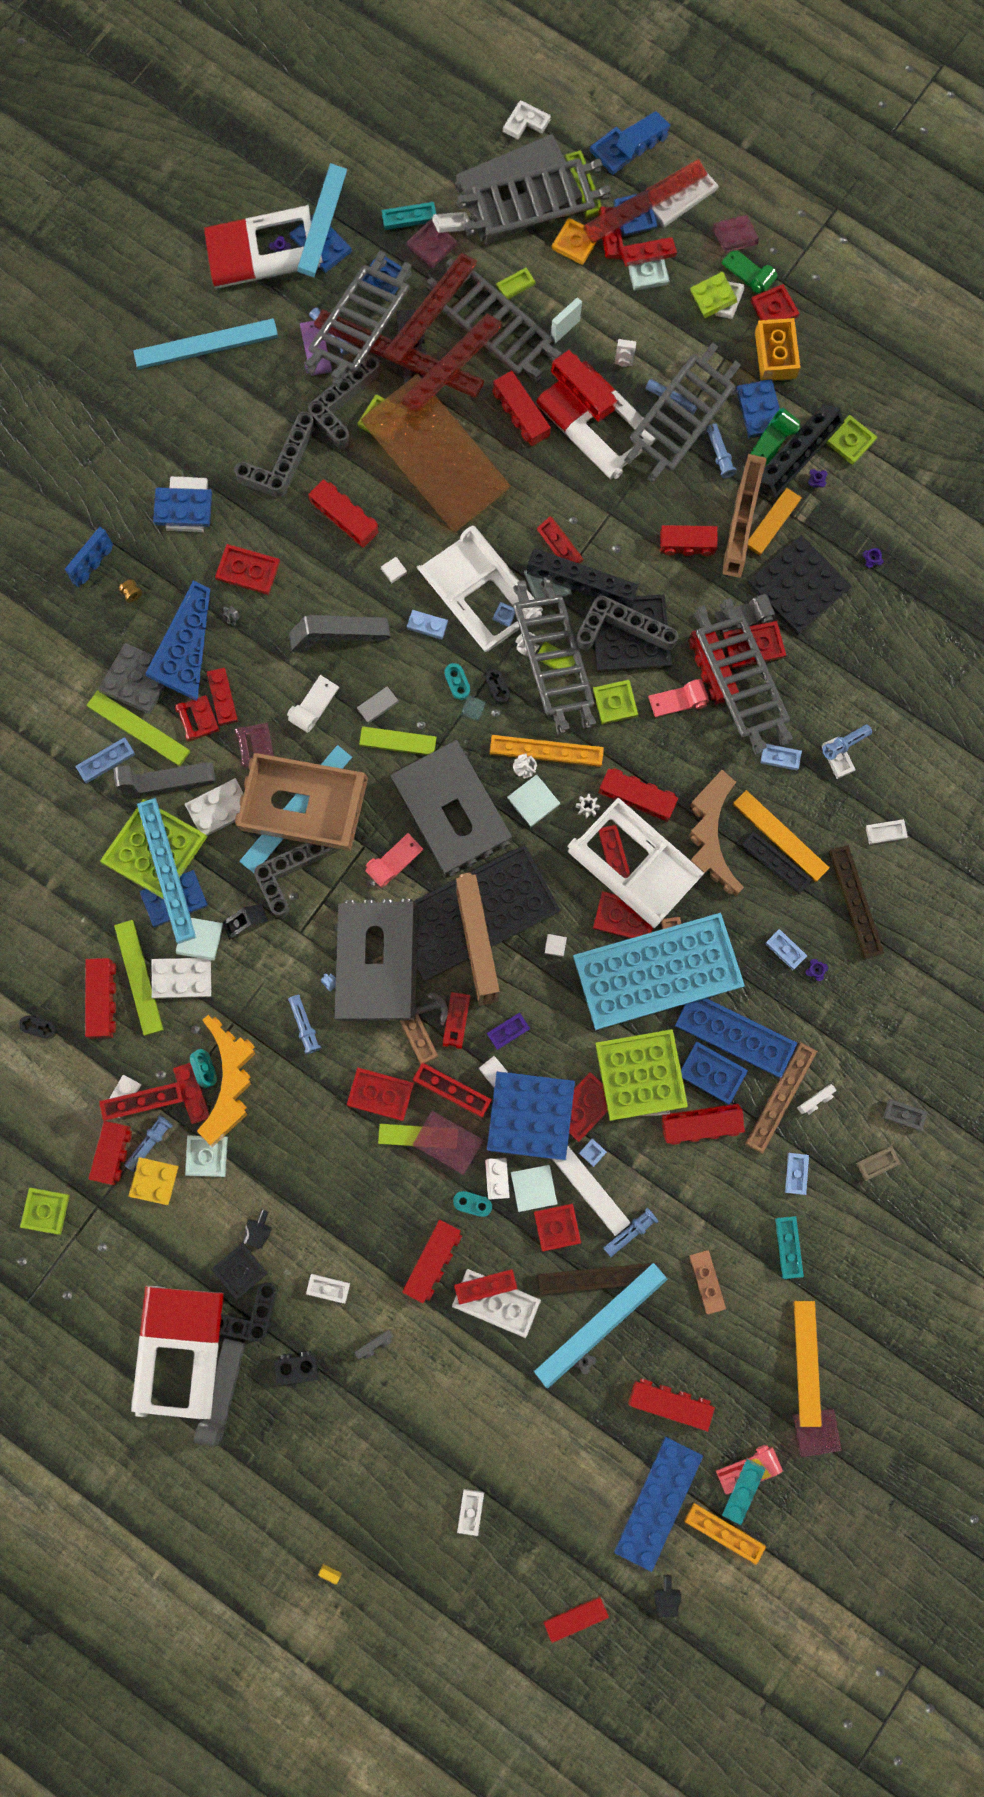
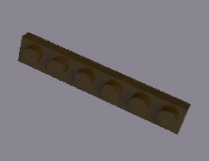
(856, 902)
(590, 1278)

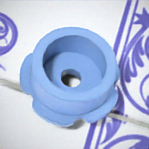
(329, 981)

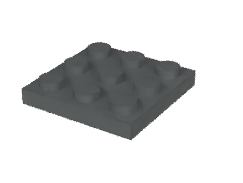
(128, 681)

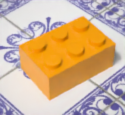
(777, 349)

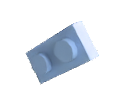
(427, 624)
(781, 757)
(786, 949)
(797, 1173)

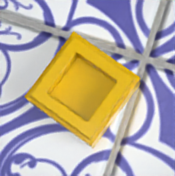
(330, 1574)

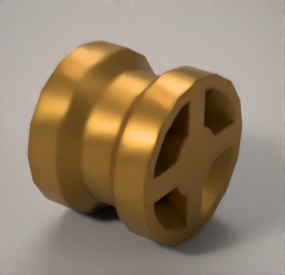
(130, 591)

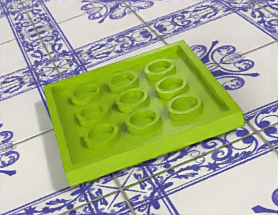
(132, 856)
(641, 1075)

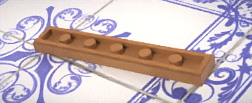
(416, 1033)
(781, 1098)

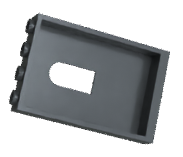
(524, 159)
(438, 781)
(383, 989)

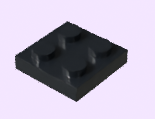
(239, 1271)

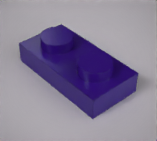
(508, 1031)

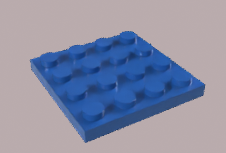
(531, 1115)

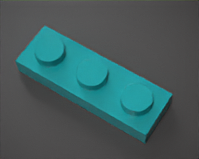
(408, 215)
(789, 1247)
(743, 1491)

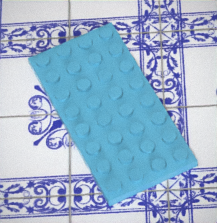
(658, 971)

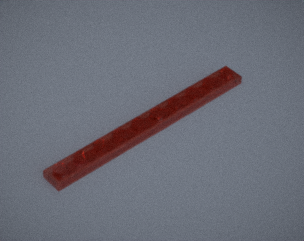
(414, 360)

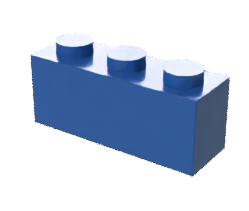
(643, 135)

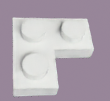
(524, 116)

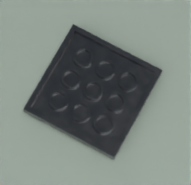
(800, 584)
(624, 651)

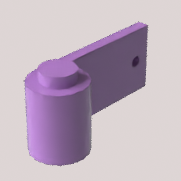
(308, 335)

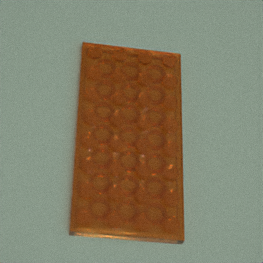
(436, 456)

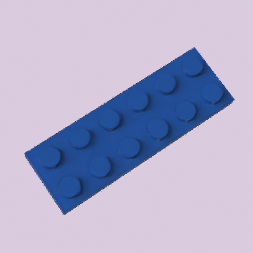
(737, 1035)
(658, 1504)

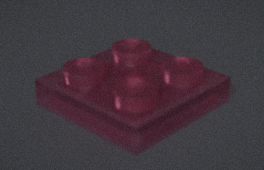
(735, 233)
(430, 244)
(818, 1439)

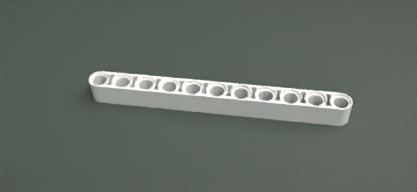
(576, 1172)

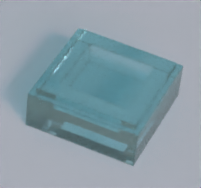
(473, 708)

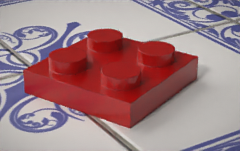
(775, 304)
(557, 1227)

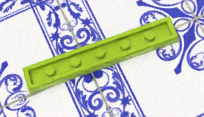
(138, 728)
(138, 977)

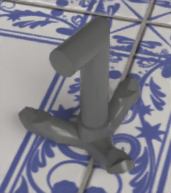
(439, 1003)

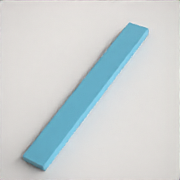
(322, 220)
(205, 344)
(267, 844)
(166, 871)
(600, 1325)

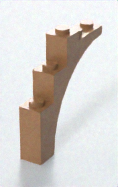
(742, 518)
(705, 833)

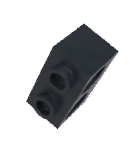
(298, 1374)

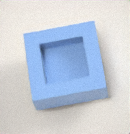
(592, 1152)

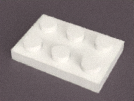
(216, 808)
(181, 978)

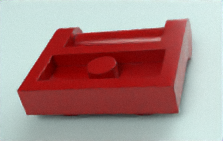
(203, 716)

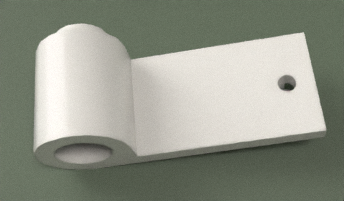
(313, 705)

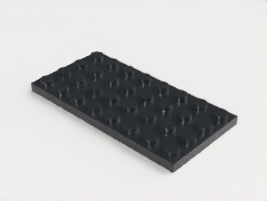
(512, 902)

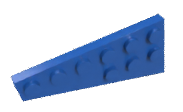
(181, 650)

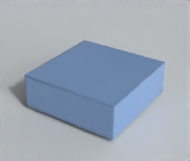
(504, 614)

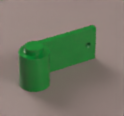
(749, 273)
(781, 426)

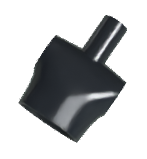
(257, 1231)
(667, 1599)

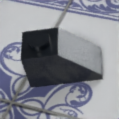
(245, 921)

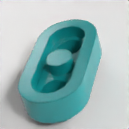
(457, 682)
(203, 1068)
(472, 1204)

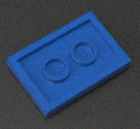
(334, 248)
(757, 405)
(182, 507)
(89, 557)
(193, 894)
(712, 1073)

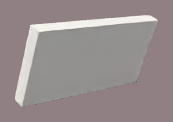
(683, 201)
(506, 1310)

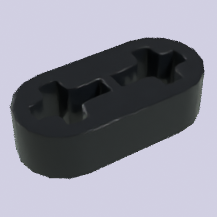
(494, 688)
(39, 1023)

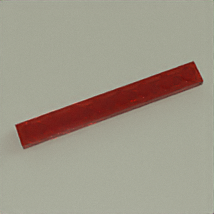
(645, 201)
(430, 308)
(451, 363)

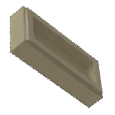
(878, 1163)

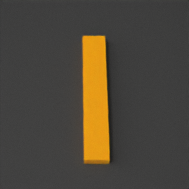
(547, 750)
(780, 836)
(807, 1364)

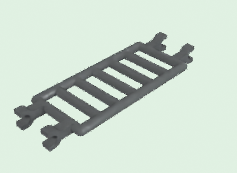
(484, 224)
(344, 365)
(524, 365)
(665, 398)
(550, 598)
(753, 732)

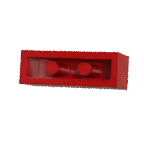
(688, 540)
(110, 1153)

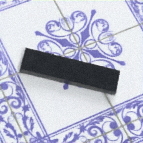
(776, 862)

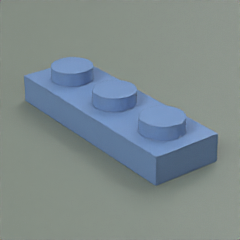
(105, 760)

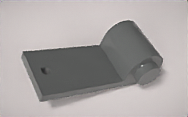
(756, 611)

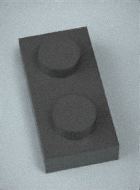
(905, 1115)
(368, 1349)

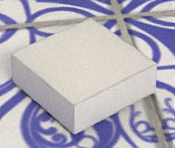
(393, 570)
(555, 945)

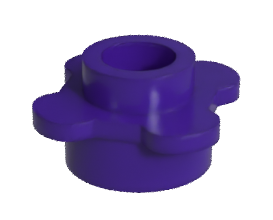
(280, 241)
(817, 482)
(876, 553)
(814, 963)

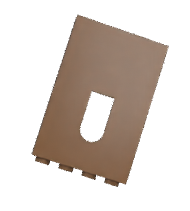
(331, 808)
(477, 939)

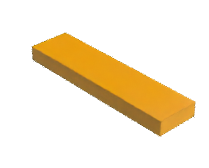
(773, 521)
(725, 1533)

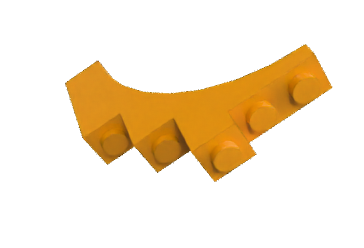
(227, 1111)

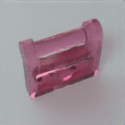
(260, 741)

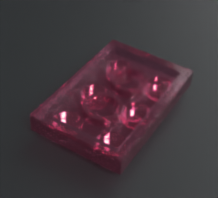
(447, 1142)

